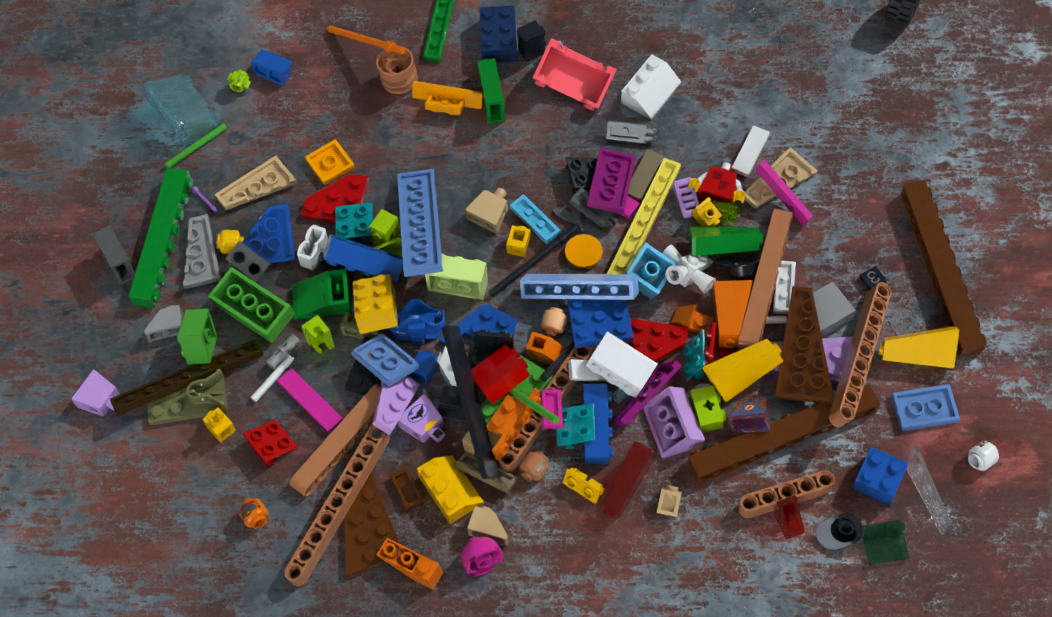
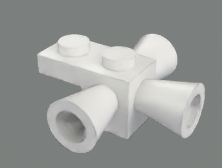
(688, 270)

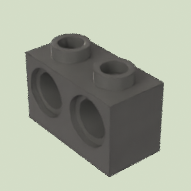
(251, 258)

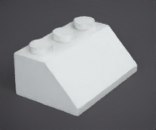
(650, 87)
(621, 365)

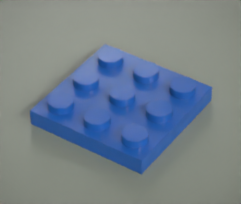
(595, 318)

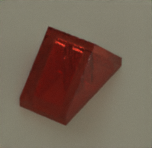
(789, 517)

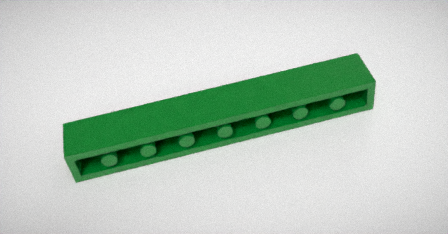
(160, 238)

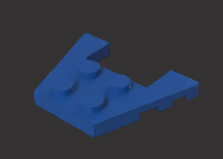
(486, 318)

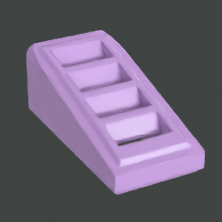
(680, 188)

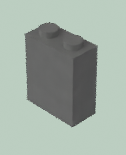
(114, 254)

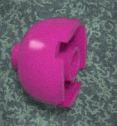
(480, 555)

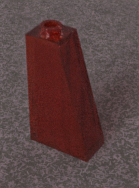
(628, 479)

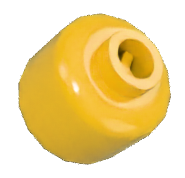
(227, 240)

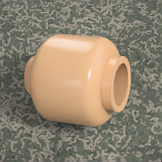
(554, 321)

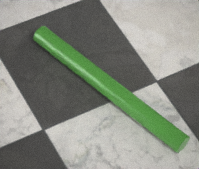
(199, 143)
(534, 405)

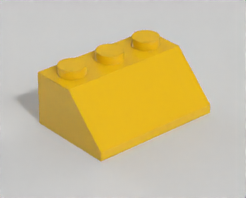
(449, 487)

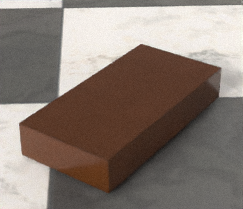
(406, 489)

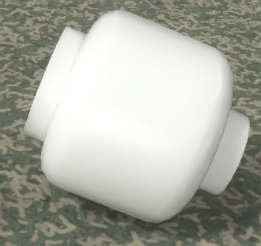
(983, 455)

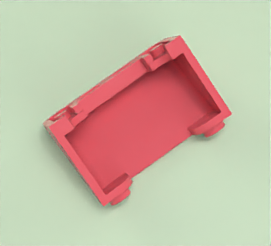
(573, 75)

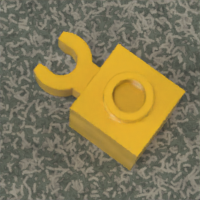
(219, 424)

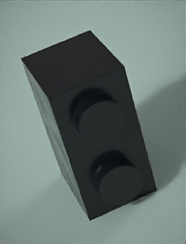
(531, 40)

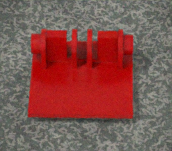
(269, 441)

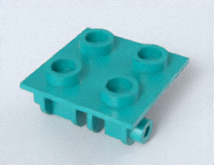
(354, 221)
(695, 357)
(577, 425)

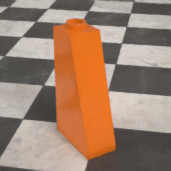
(730, 307)

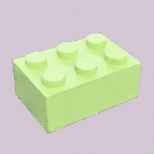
(459, 278)

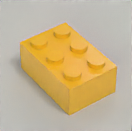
(375, 303)

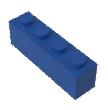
(362, 257)
(599, 451)

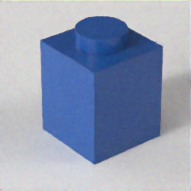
(427, 366)

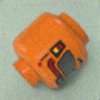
(253, 513)

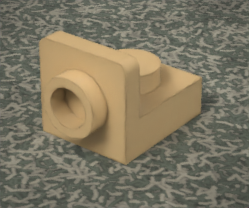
(669, 501)

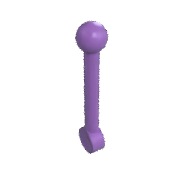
(195, 189)

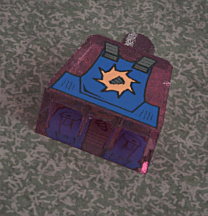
(750, 415)

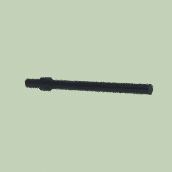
(561, 239)

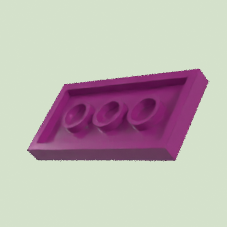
(611, 181)

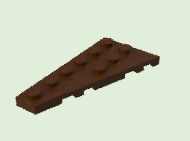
(804, 365)
(365, 527)

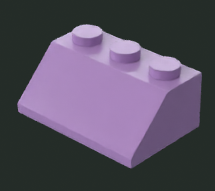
(673, 422)

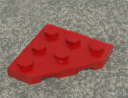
(346, 191)
(657, 339)

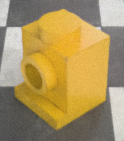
(703, 218)
(518, 241)

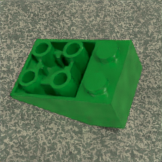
(322, 295)

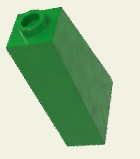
(491, 91)
(724, 240)

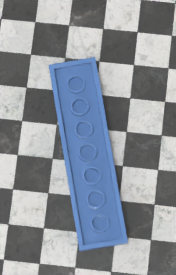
(419, 223)

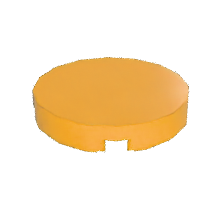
(583, 252)

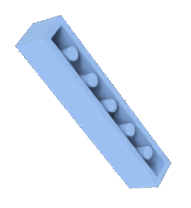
(579, 286)

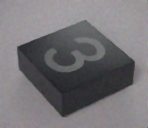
(872, 277)

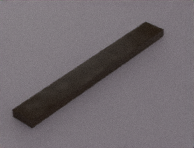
(182, 378)

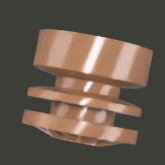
(397, 71)

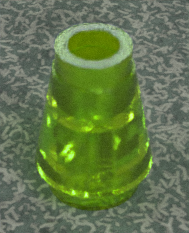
(728, 210)

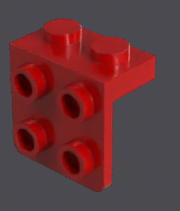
(712, 350)

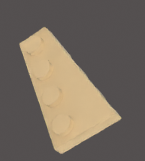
(791, 170)
(257, 183)

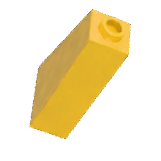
(928, 347)
(742, 368)

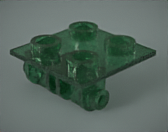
(885, 542)

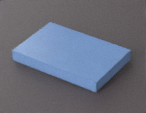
(385, 359)
(925, 407)

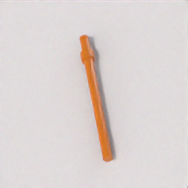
(387, 46)

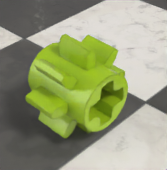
(238, 80)

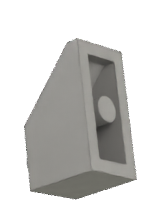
(165, 323)

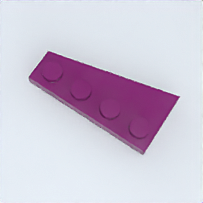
(652, 386)

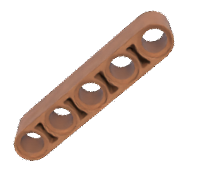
(793, 487)

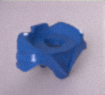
(418, 322)

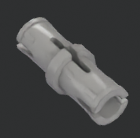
(282, 351)

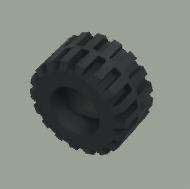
(901, 12)

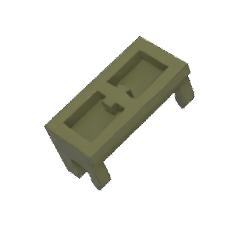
(350, 328)

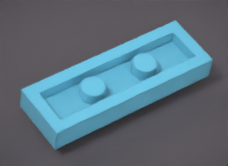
(535, 219)

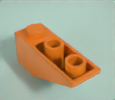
(411, 563)

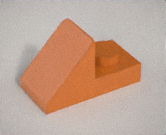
(688, 317)

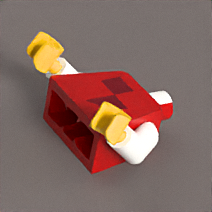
(718, 185)

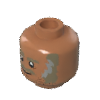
(534, 466)

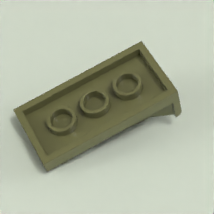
(190, 402)

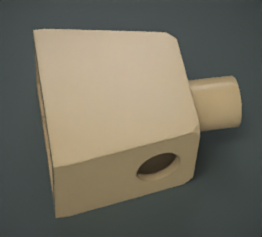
(488, 210)

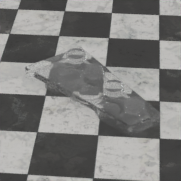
(923, 481)

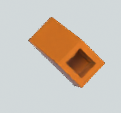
(543, 349)

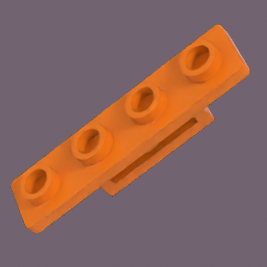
(509, 421)

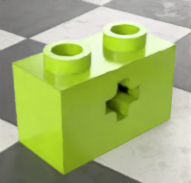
(384, 228)
(700, 400)

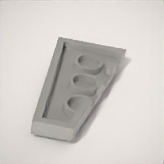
(201, 255)

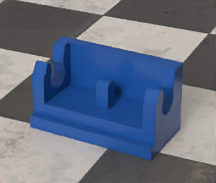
(272, 67)

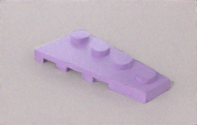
(393, 403)

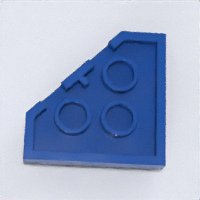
(272, 236)

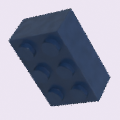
(498, 33)

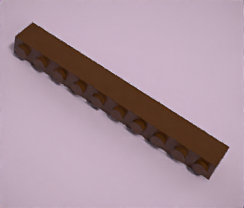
(942, 267)
(784, 433)

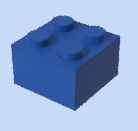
(880, 476)

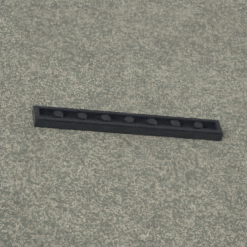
(470, 402)

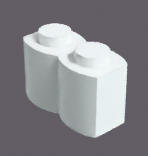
(314, 243)

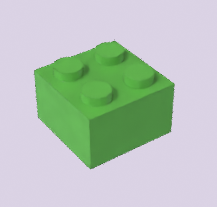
(197, 336)

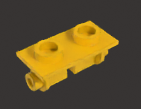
(577, 481)

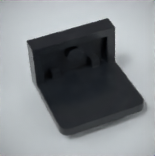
(489, 342)

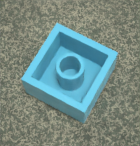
(651, 269)

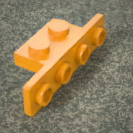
(446, 98)

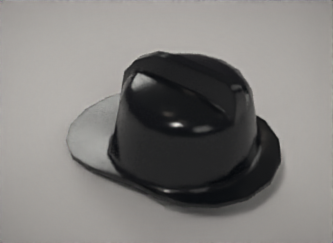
(739, 267)
(839, 531)

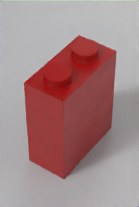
(500, 373)

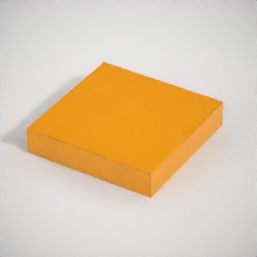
(329, 162)

